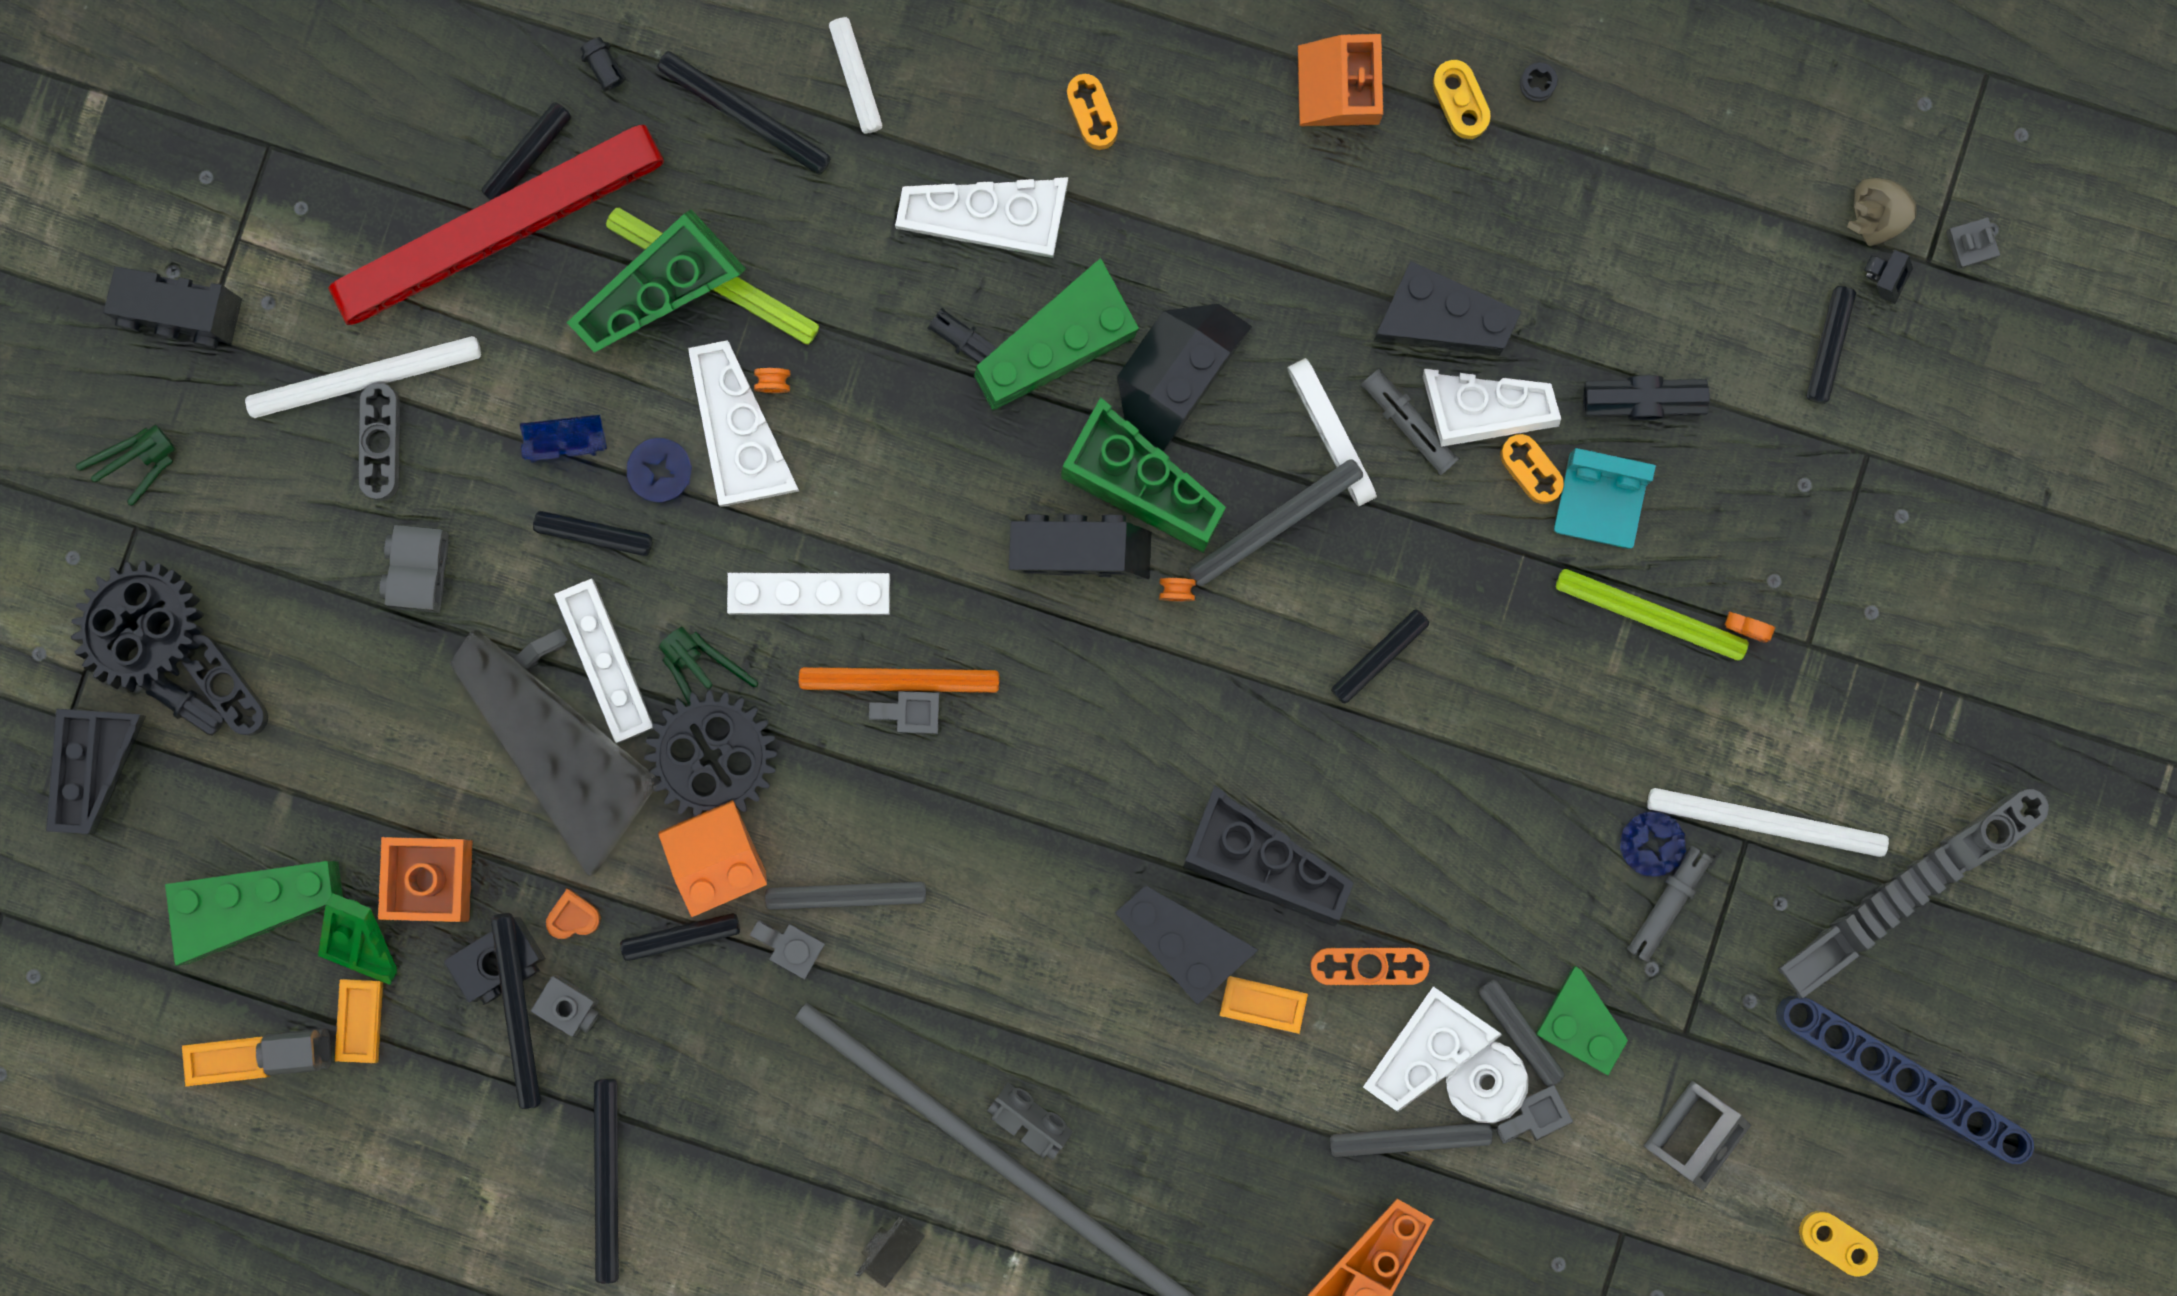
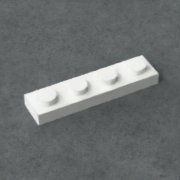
(808, 594)
(604, 661)

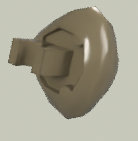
(1881, 210)

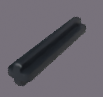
(527, 151)
(1831, 344)
(592, 533)
(1380, 656)
(680, 937)

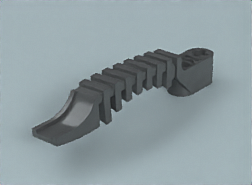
(1910, 889)

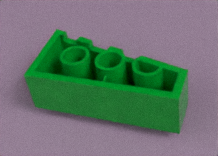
(663, 277)
(1062, 336)
(1140, 479)
(232, 908)

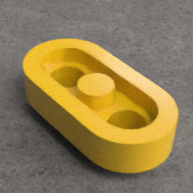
(1462, 100)
(1839, 1244)

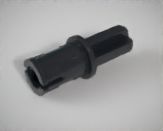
(961, 336)
(186, 706)

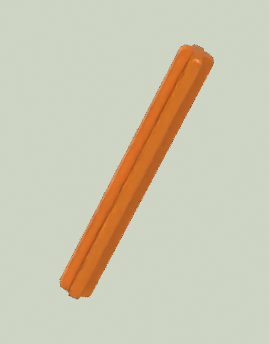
(899, 679)

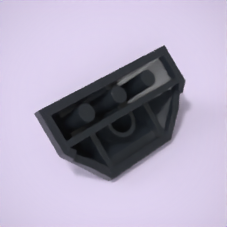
(1177, 368)

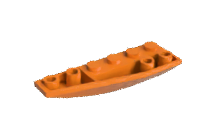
(1379, 1256)

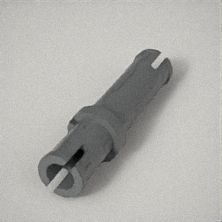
(1376, 385)
(1670, 903)

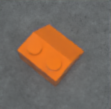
(712, 858)

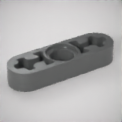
(389, 412)

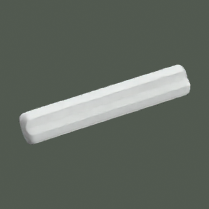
(855, 75)

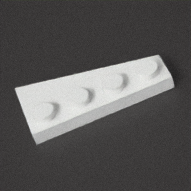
(1000, 215)
(737, 436)

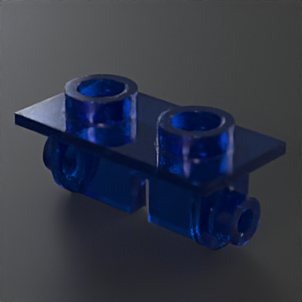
(562, 436)

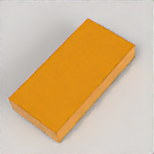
(1263, 1004)
(358, 1021)
(221, 1061)

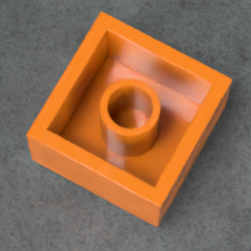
(425, 879)

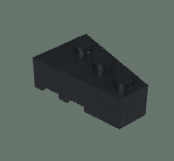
(172, 307)
(1445, 315)
(1079, 546)
(86, 766)
(1185, 944)

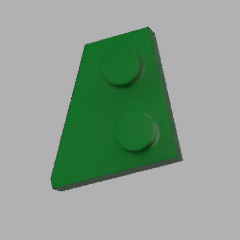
(355, 940)
(1583, 1024)

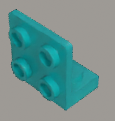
(1602, 498)

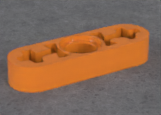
(1400, 976)

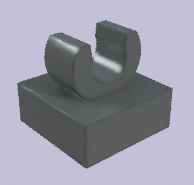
(1973, 243)

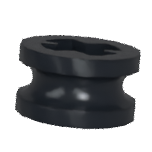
(1540, 70)

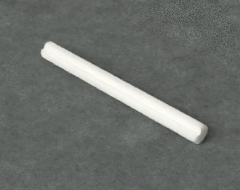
(362, 376)
(1768, 822)

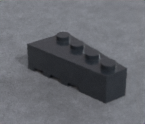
(1257, 859)

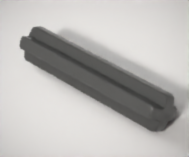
(1521, 1033)

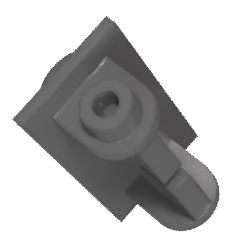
(1046, 1130)

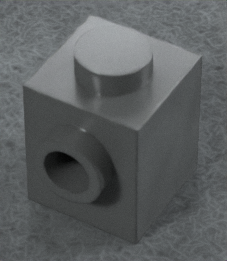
(566, 1006)

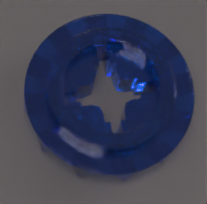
(652, 452)
(1637, 833)

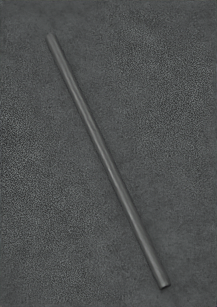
(989, 1153)

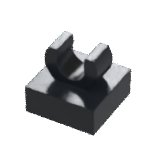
(1890, 275)

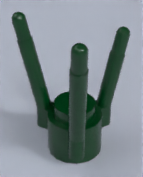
(148, 444)
(681, 650)

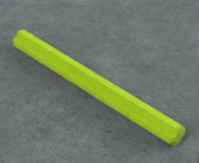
(734, 290)

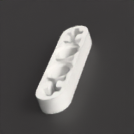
(1329, 426)

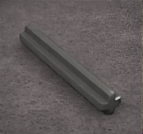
(845, 895)
(1411, 1139)

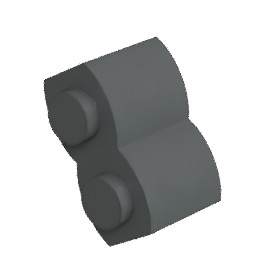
(415, 568)
(294, 1052)

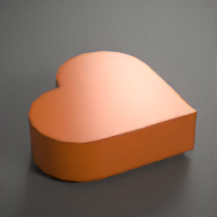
(1749, 627)
(572, 916)

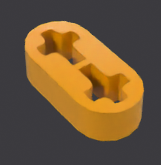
(1083, 114)
(1539, 462)

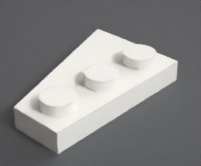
(1485, 409)
(1428, 1049)

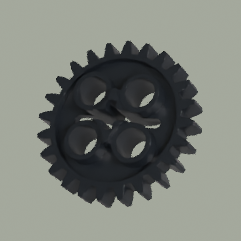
(156, 651)
(743, 736)

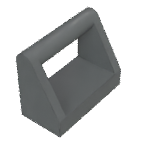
(1715, 1146)

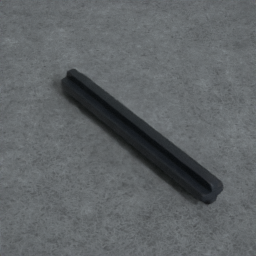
(743, 112)
(515, 1010)
(606, 1181)

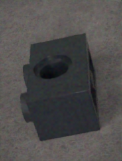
(471, 967)

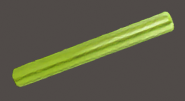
(1652, 614)

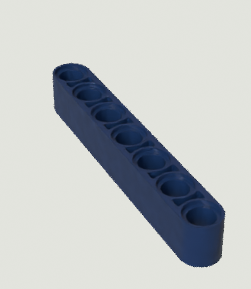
(1923, 1086)

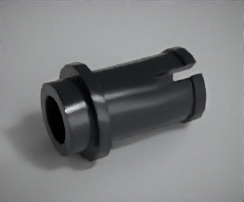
(602, 63)

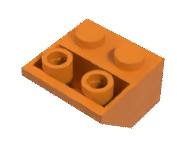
(1341, 81)

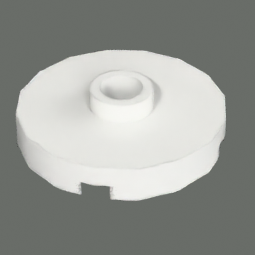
(1491, 1104)

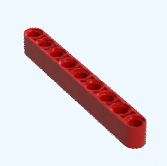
(496, 224)

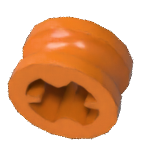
(772, 380)
(1177, 589)

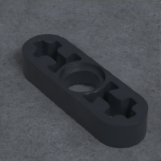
(250, 702)

